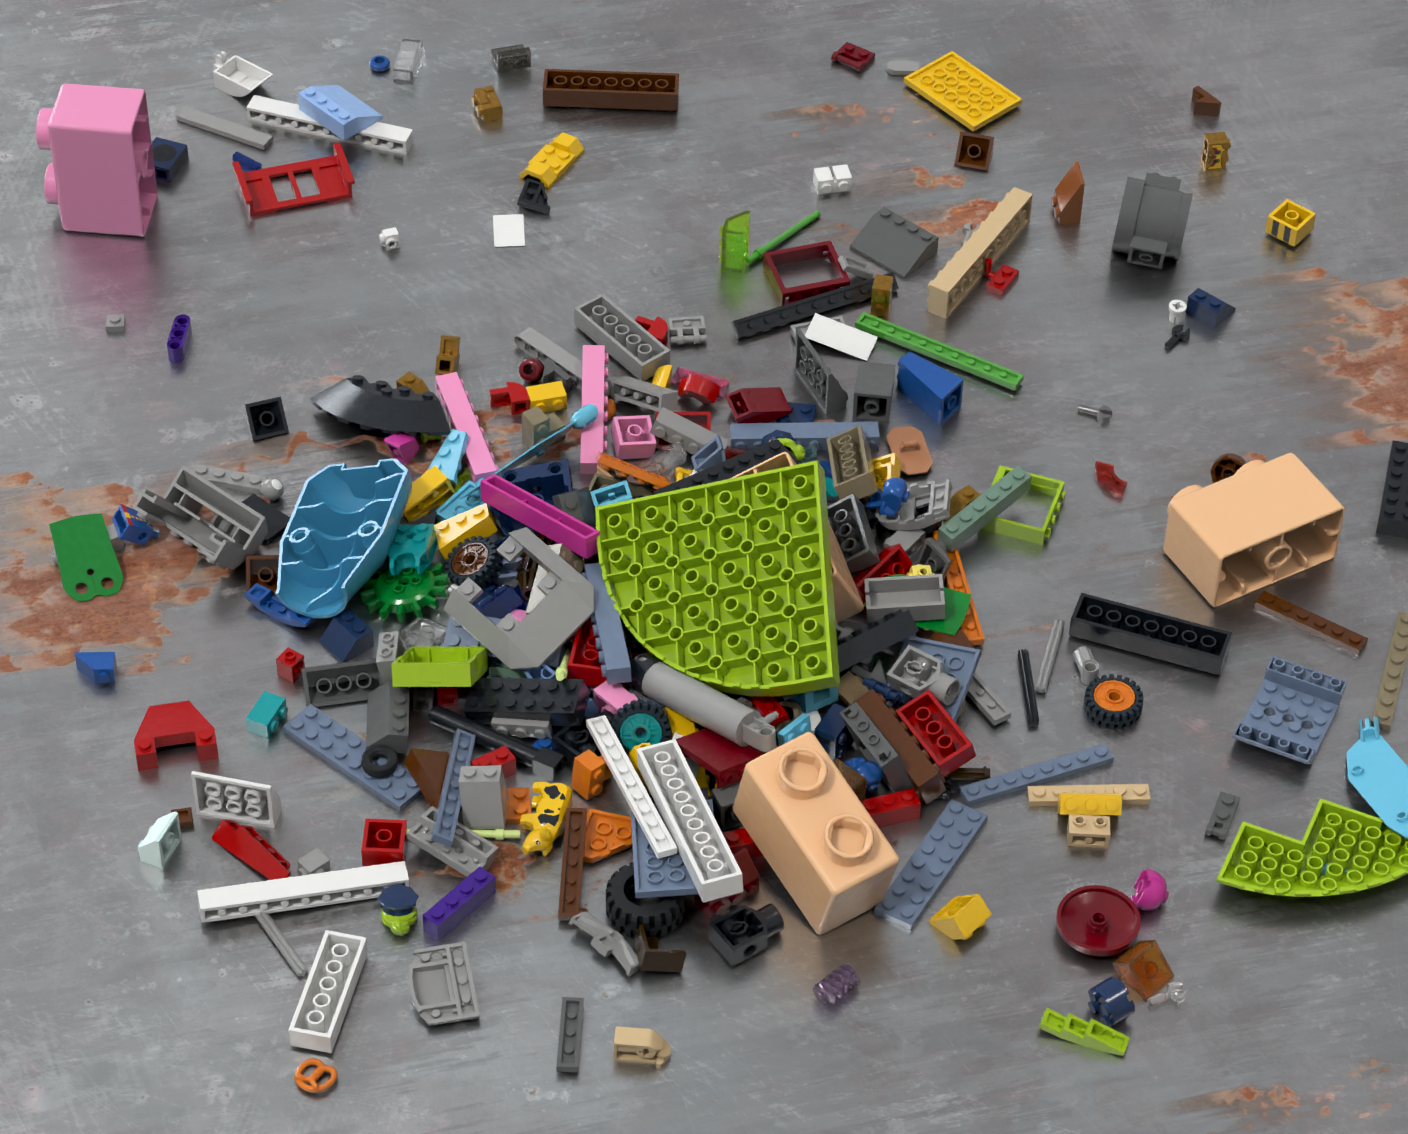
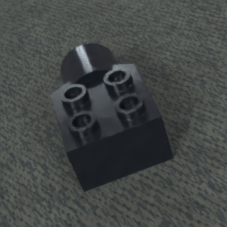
(577, 739)
(744, 931)

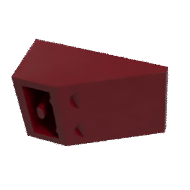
(758, 404)

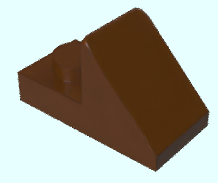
(1205, 103)

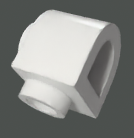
(390, 238)

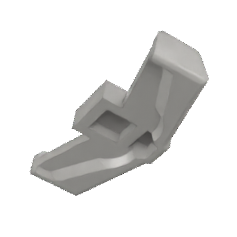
(608, 941)

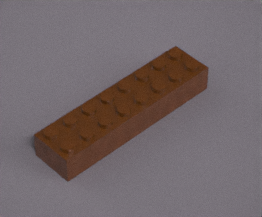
(611, 89)

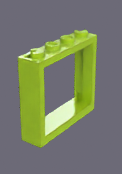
(1022, 531)

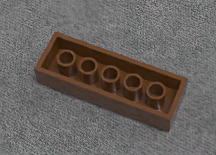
(922, 772)

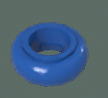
(384, 63)

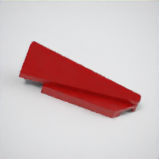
(252, 849)

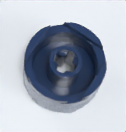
(1110, 1001)

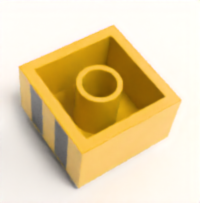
(1290, 222)

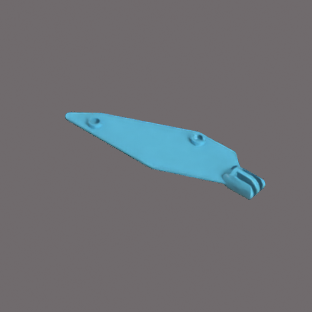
(580, 420)
(1380, 776)

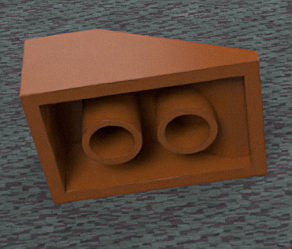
(1069, 197)

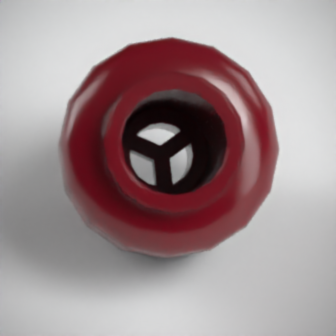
(531, 370)

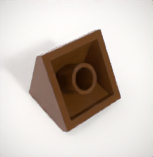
(974, 151)

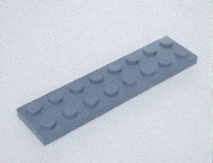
(345, 752)
(931, 864)

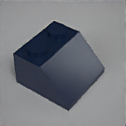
(1208, 308)
(347, 636)

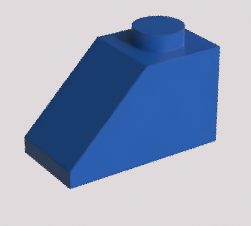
(97, 666)

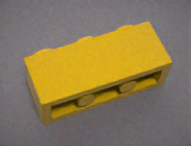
(1089, 803)

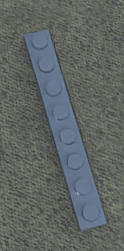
(1036, 774)
(450, 799)

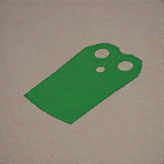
(84, 545)
(955, 611)

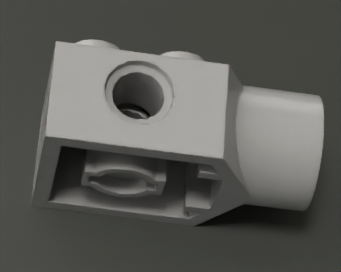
(918, 672)

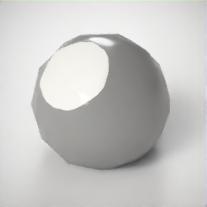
(272, 488)

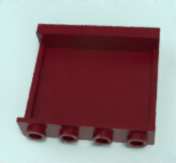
(718, 755)

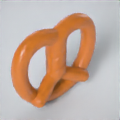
(315, 1075)

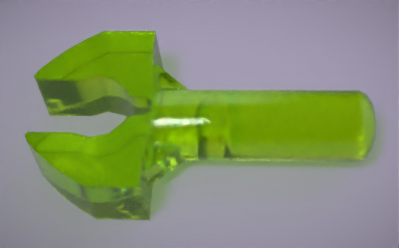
(466, 475)

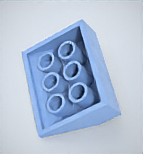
(337, 110)

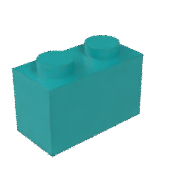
(266, 715)

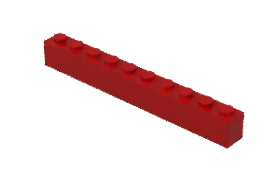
(884, 810)

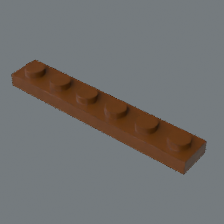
(1311, 622)
(572, 863)

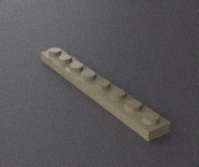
(1392, 674)

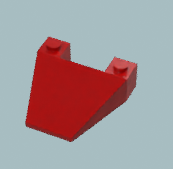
(173, 725)

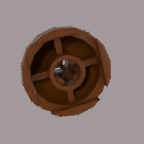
(1226, 466)

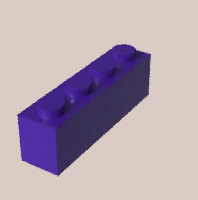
(459, 903)

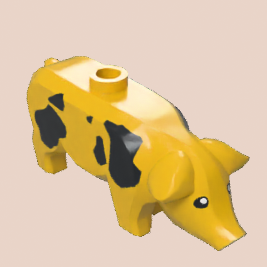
(549, 816)

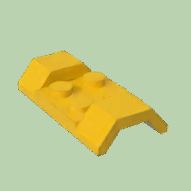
(554, 159)

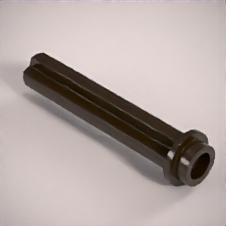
(970, 773)

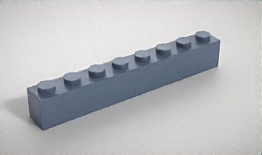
(751, 434)
(608, 629)

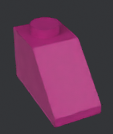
(402, 447)

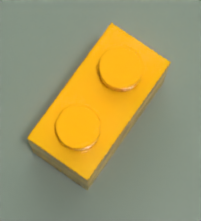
(548, 396)

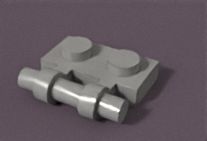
(687, 325)

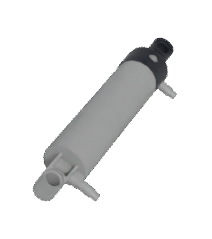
(701, 703)

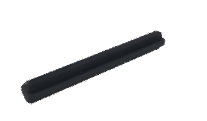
(1028, 687)

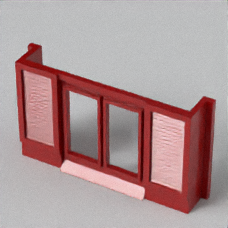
(330, 174)

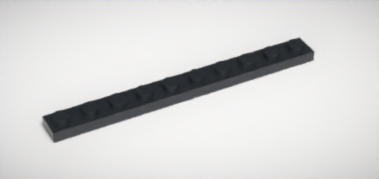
(806, 307)

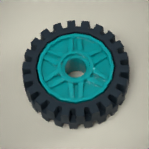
(641, 715)

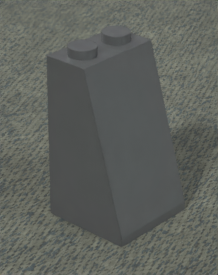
(873, 392)

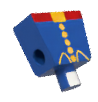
(132, 527)

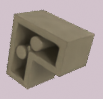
(539, 426)

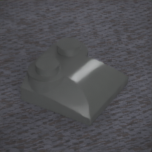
(934, 554)

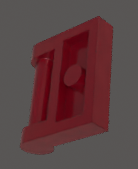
(853, 56)

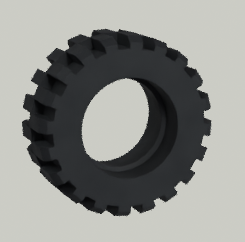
(627, 916)

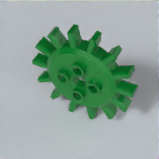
(393, 597)

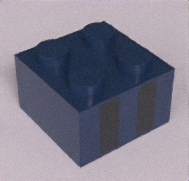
(833, 733)

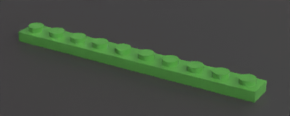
(939, 351)

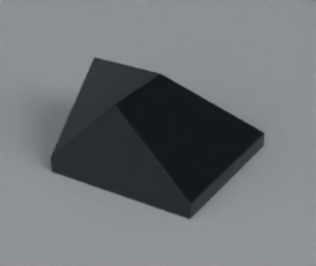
(266, 418)

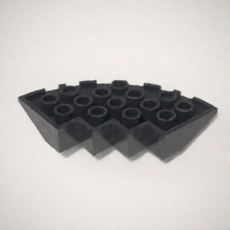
(383, 407)

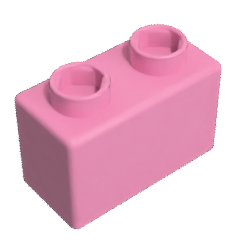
(100, 159)

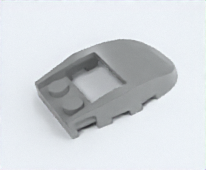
(938, 507)

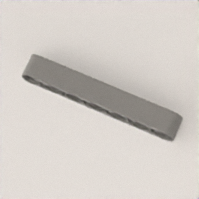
(542, 348)

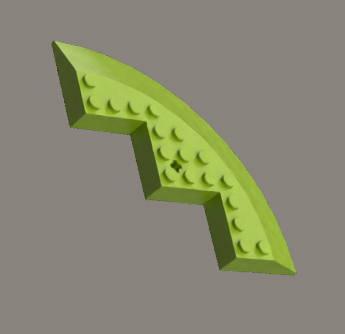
(1335, 836)

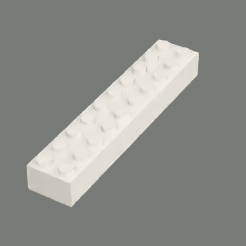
(689, 821)

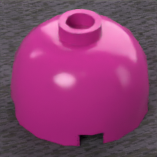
(1150, 890)

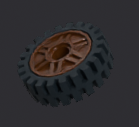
(475, 560)

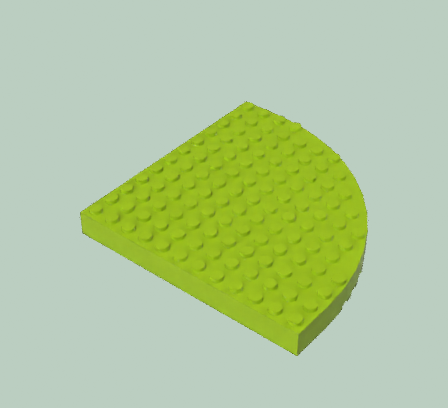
(729, 580)

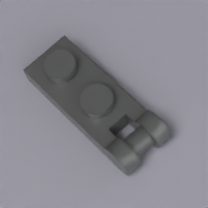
(1222, 815)

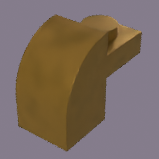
(449, 355)

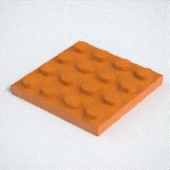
(625, 469)

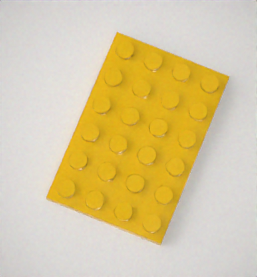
(962, 91)

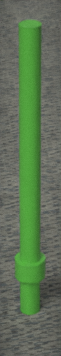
(758, 253)

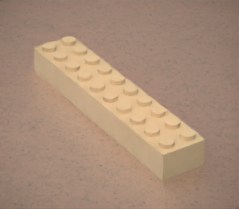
(986, 242)

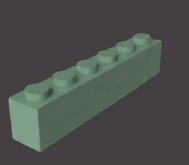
(985, 508)

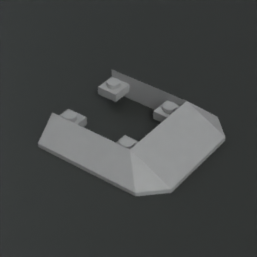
(547, 626)

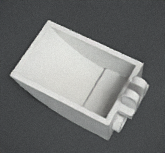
(237, 75)

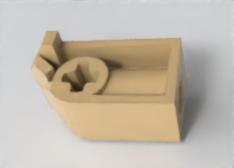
(640, 1046)

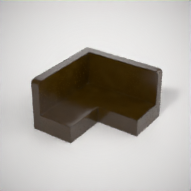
(656, 959)

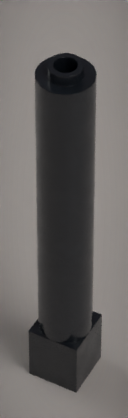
(543, 761)

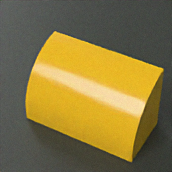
(663, 376)

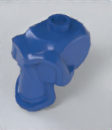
(891, 498)
(869, 770)

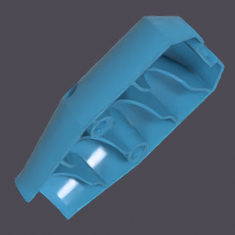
(340, 534)

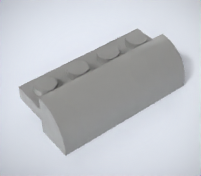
(465, 852)

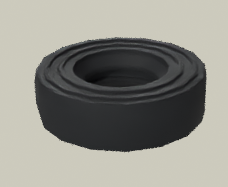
(376, 770)

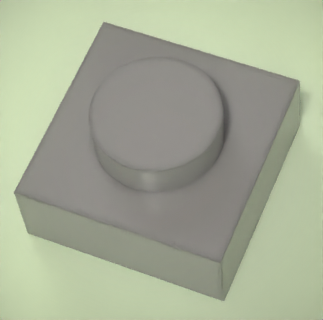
(115, 323)

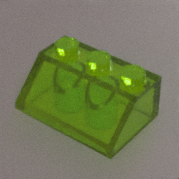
(734, 242)

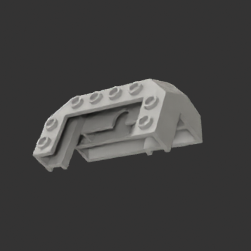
(225, 539)

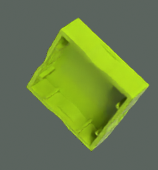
(439, 666)

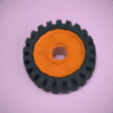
(1113, 701)

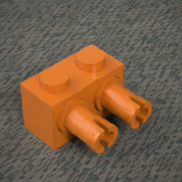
(589, 774)

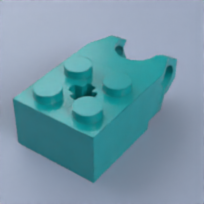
(412, 548)

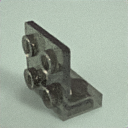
(511, 57)

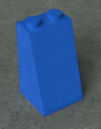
(929, 387)

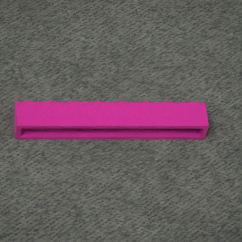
(539, 515)

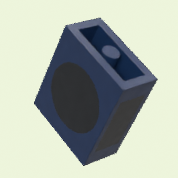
(168, 158)

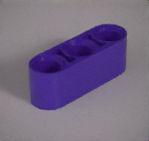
(179, 338)

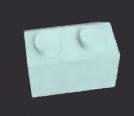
(161, 840)

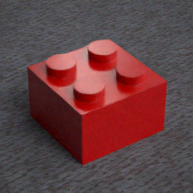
(383, 841)

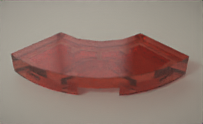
(1108, 480)

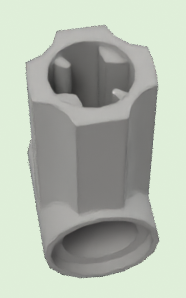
(1087, 665)

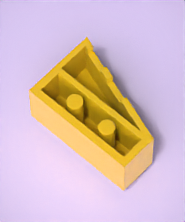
(428, 492)
(465, 525)

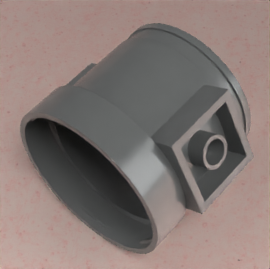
(1152, 220)

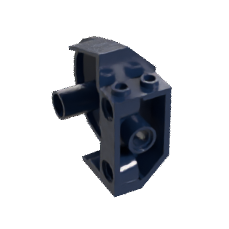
(541, 481)

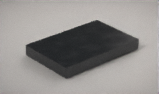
(275, 519)

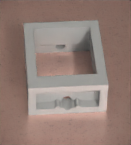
(389, 649)

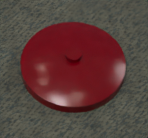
(1098, 920)

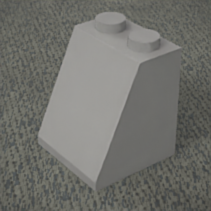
(483, 797)

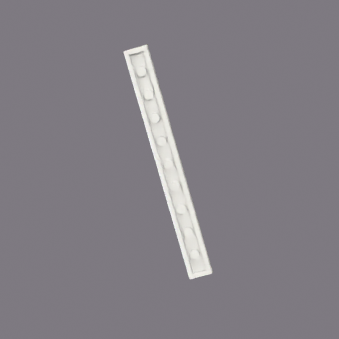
(631, 787)

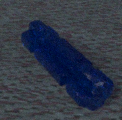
(246, 161)

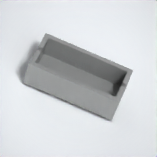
(919, 594)

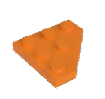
(606, 835)

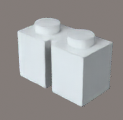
(826, 184)

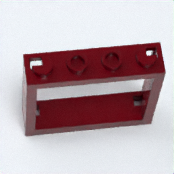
(799, 254)

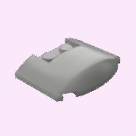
(443, 984)

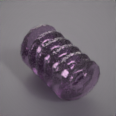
(836, 984)

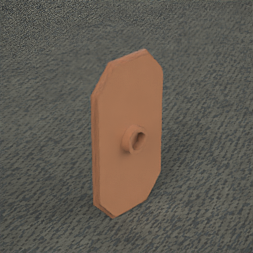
(911, 449)

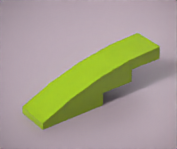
(1087, 1034)

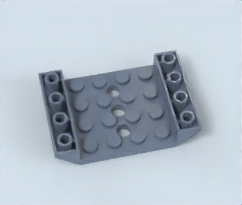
(1295, 695)

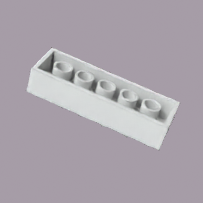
(328, 991)

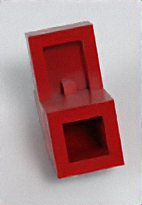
(657, 328)
(699, 388)
(512, 395)

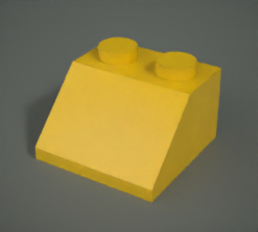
(961, 916)

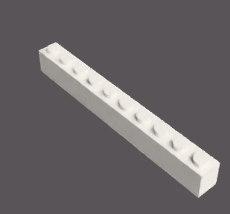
(288, 116)
(299, 891)

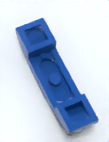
(262, 599)

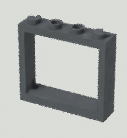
(877, 748)

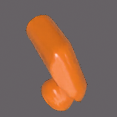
(611, 408)

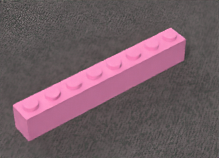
(593, 392)
(462, 418)

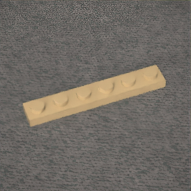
(1048, 795)

